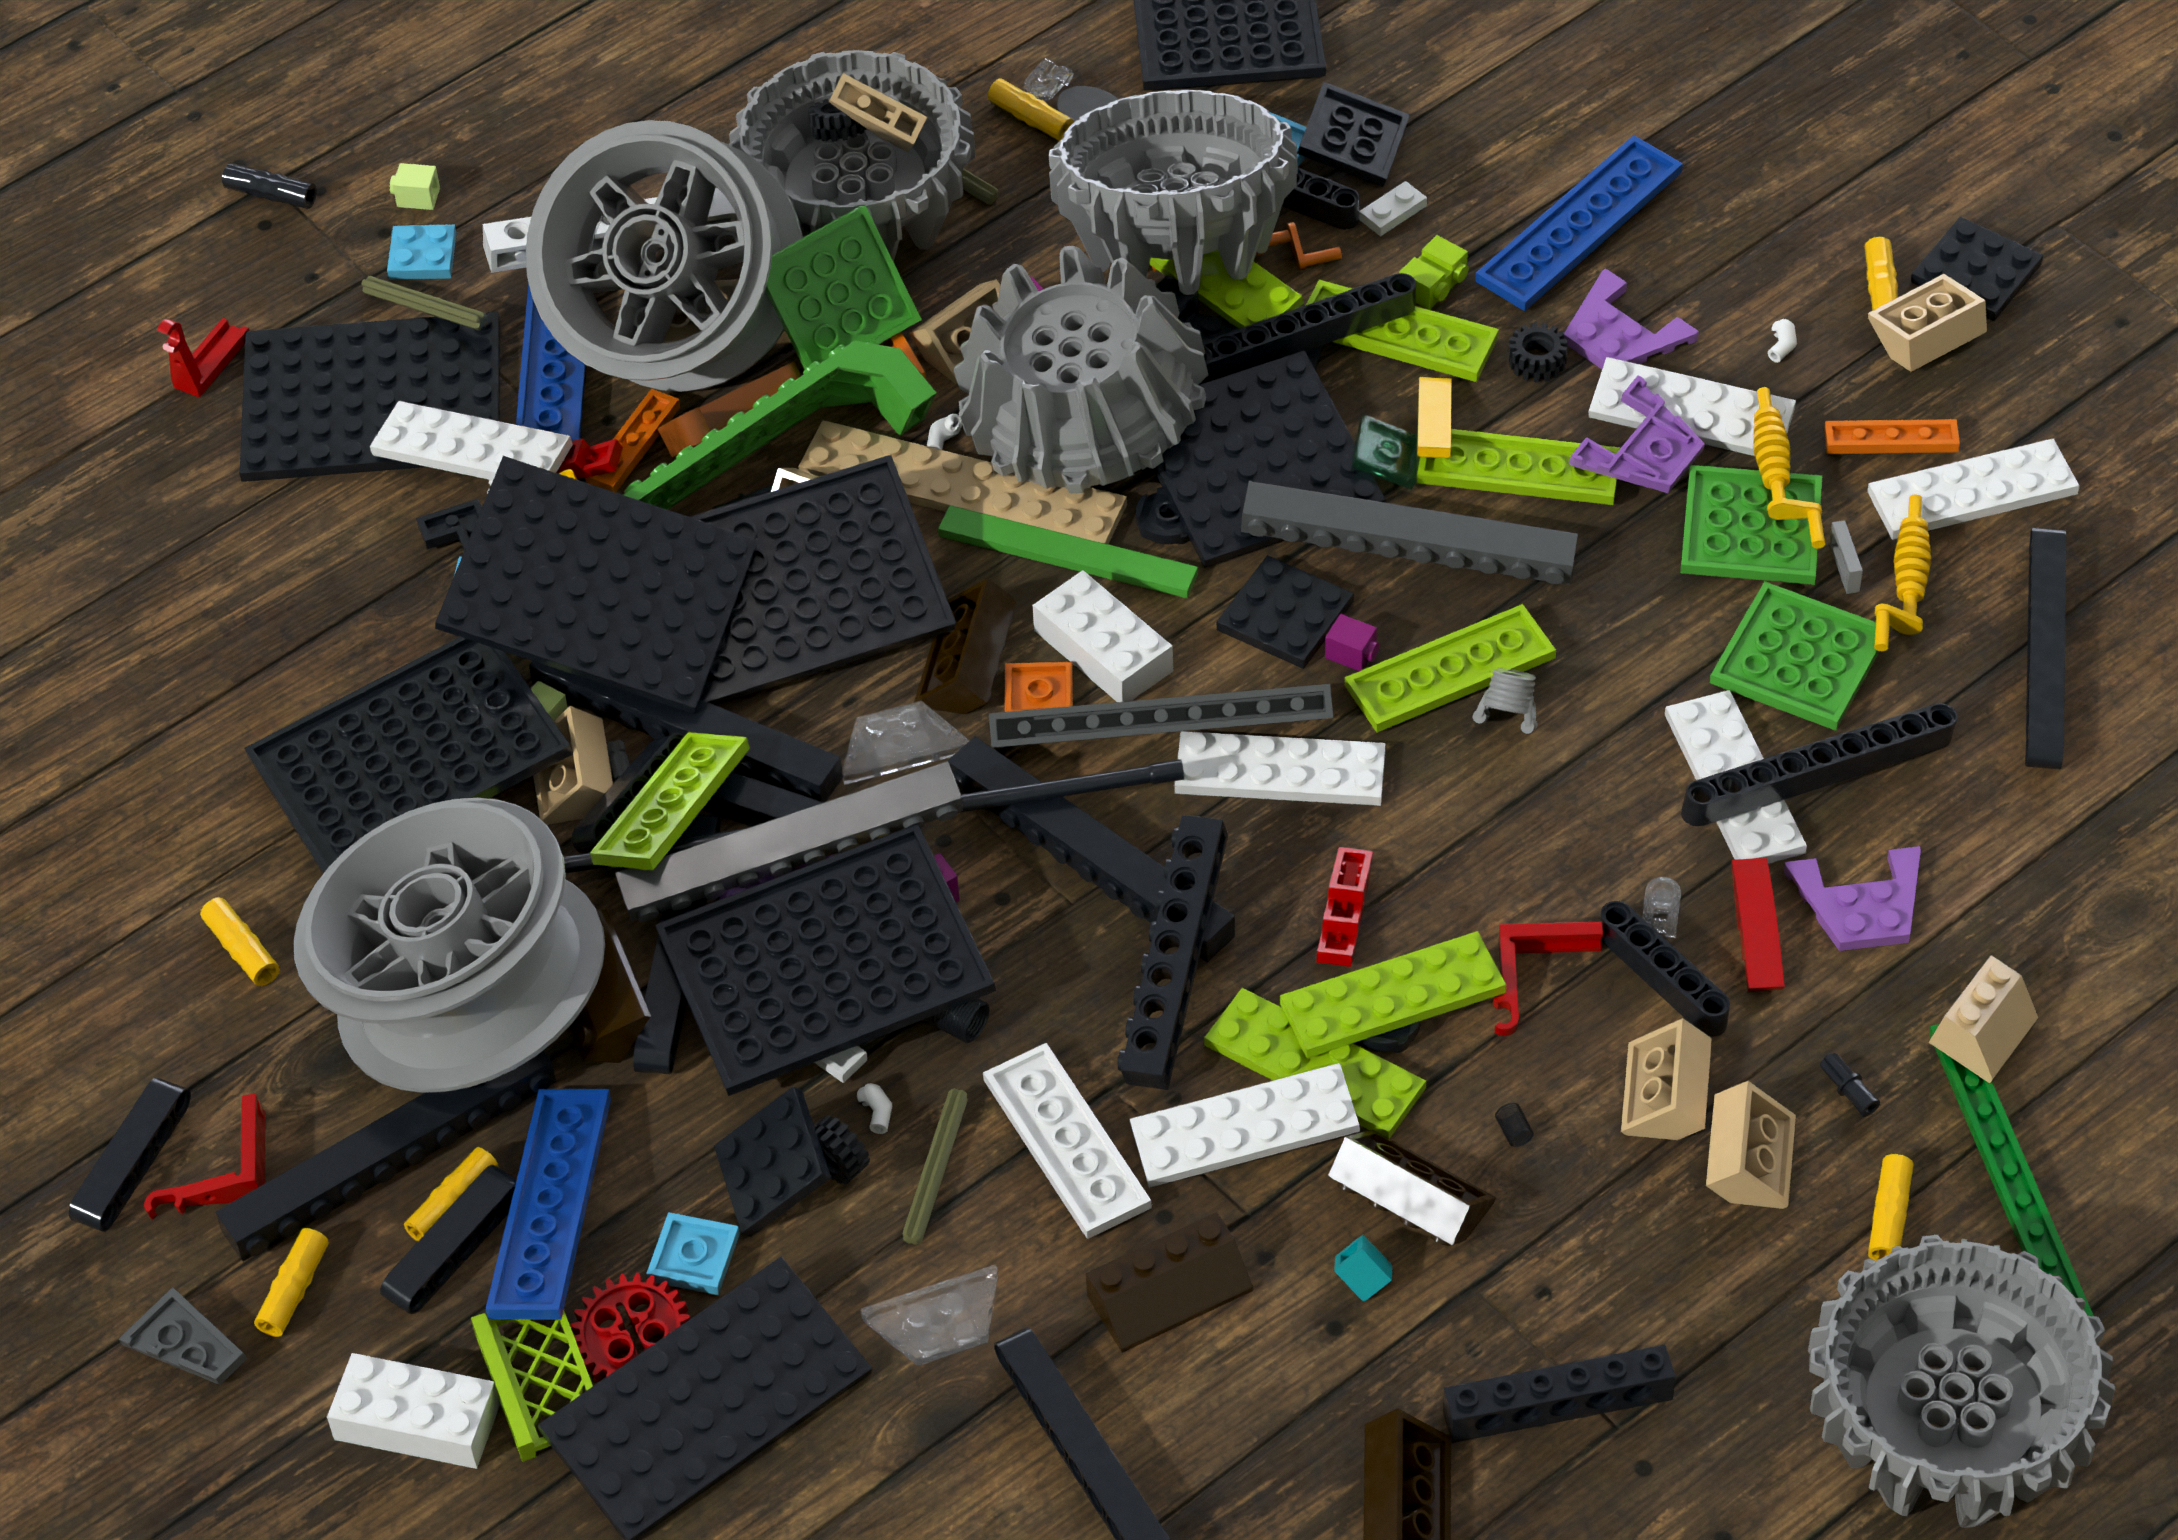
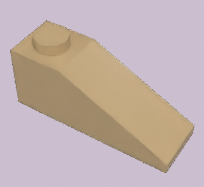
(878, 112)

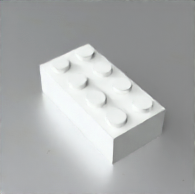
(1103, 638)
(414, 1410)

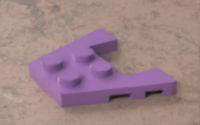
(1607, 332)
(1655, 452)
(1863, 912)

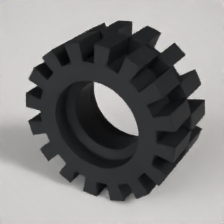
(831, 123)
(1537, 365)
(841, 1150)

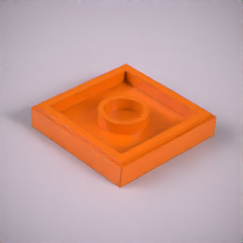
(1038, 685)

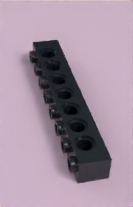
(1155, 1066)

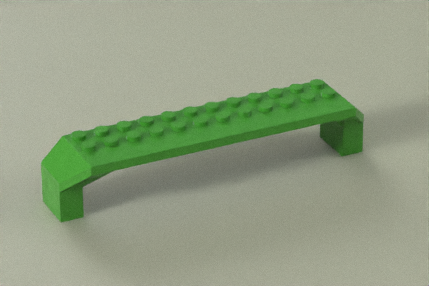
(849, 376)

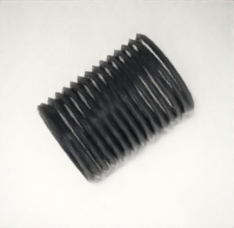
(1509, 1127)

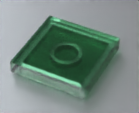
(1386, 452)

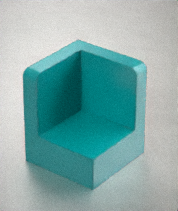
(1363, 1268)

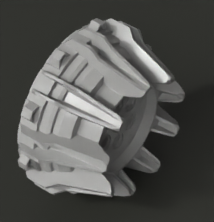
(841, 175)
(1175, 180)
(1079, 375)
(1956, 1312)

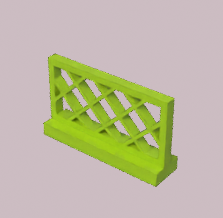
(505, 1376)

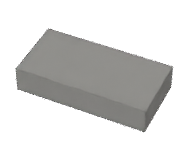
(1845, 557)

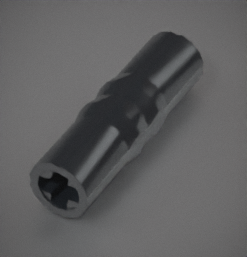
(269, 185)

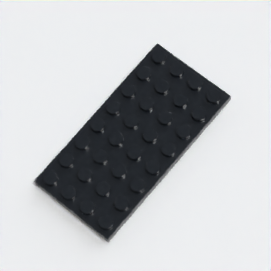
(704, 1400)

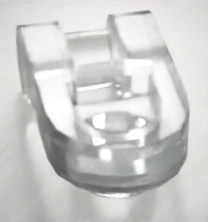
(1047, 79)
(1662, 897)

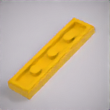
(1434, 417)

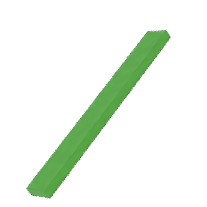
(1068, 551)

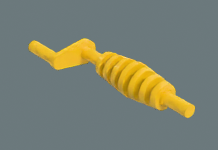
(1773, 459)
(1911, 570)

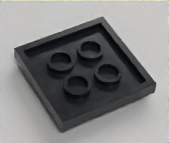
(1353, 134)
(1980, 262)
(1284, 611)
(772, 1161)

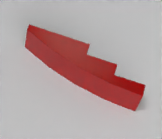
(592, 460)
(1344, 906)
(1757, 924)

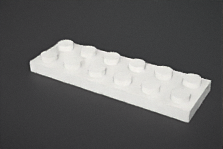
(1713, 410)
(464, 441)
(1977, 486)
(1718, 740)
(1281, 768)
(1244, 1125)
(1067, 1140)

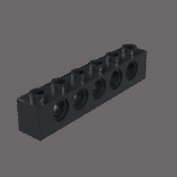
(1558, 1393)

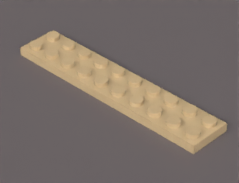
(946, 478)

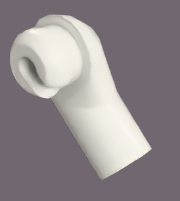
(1786, 340)
(943, 430)
(874, 1096)

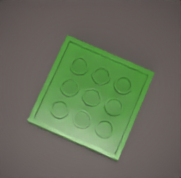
(839, 288)
(1735, 537)
(1798, 656)

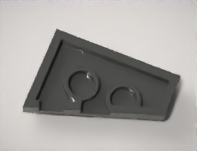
(185, 1339)

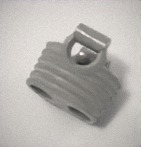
(1510, 692)

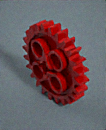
(601, 1344)

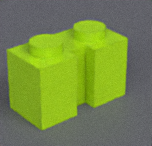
(1437, 270)

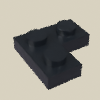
(449, 524)

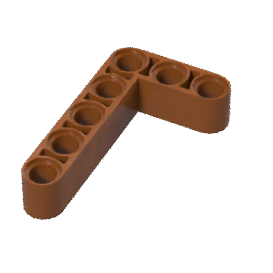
(695, 424)

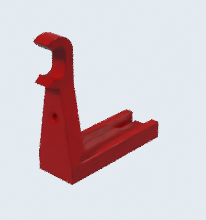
(198, 370)
(1537, 939)
(229, 1186)

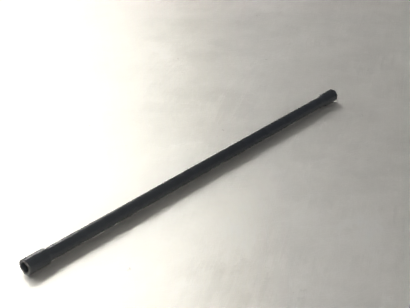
(1153, 773)

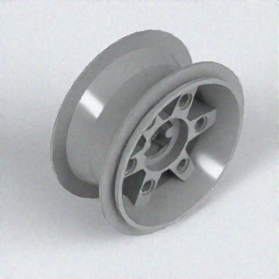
(566, 273)
(450, 945)

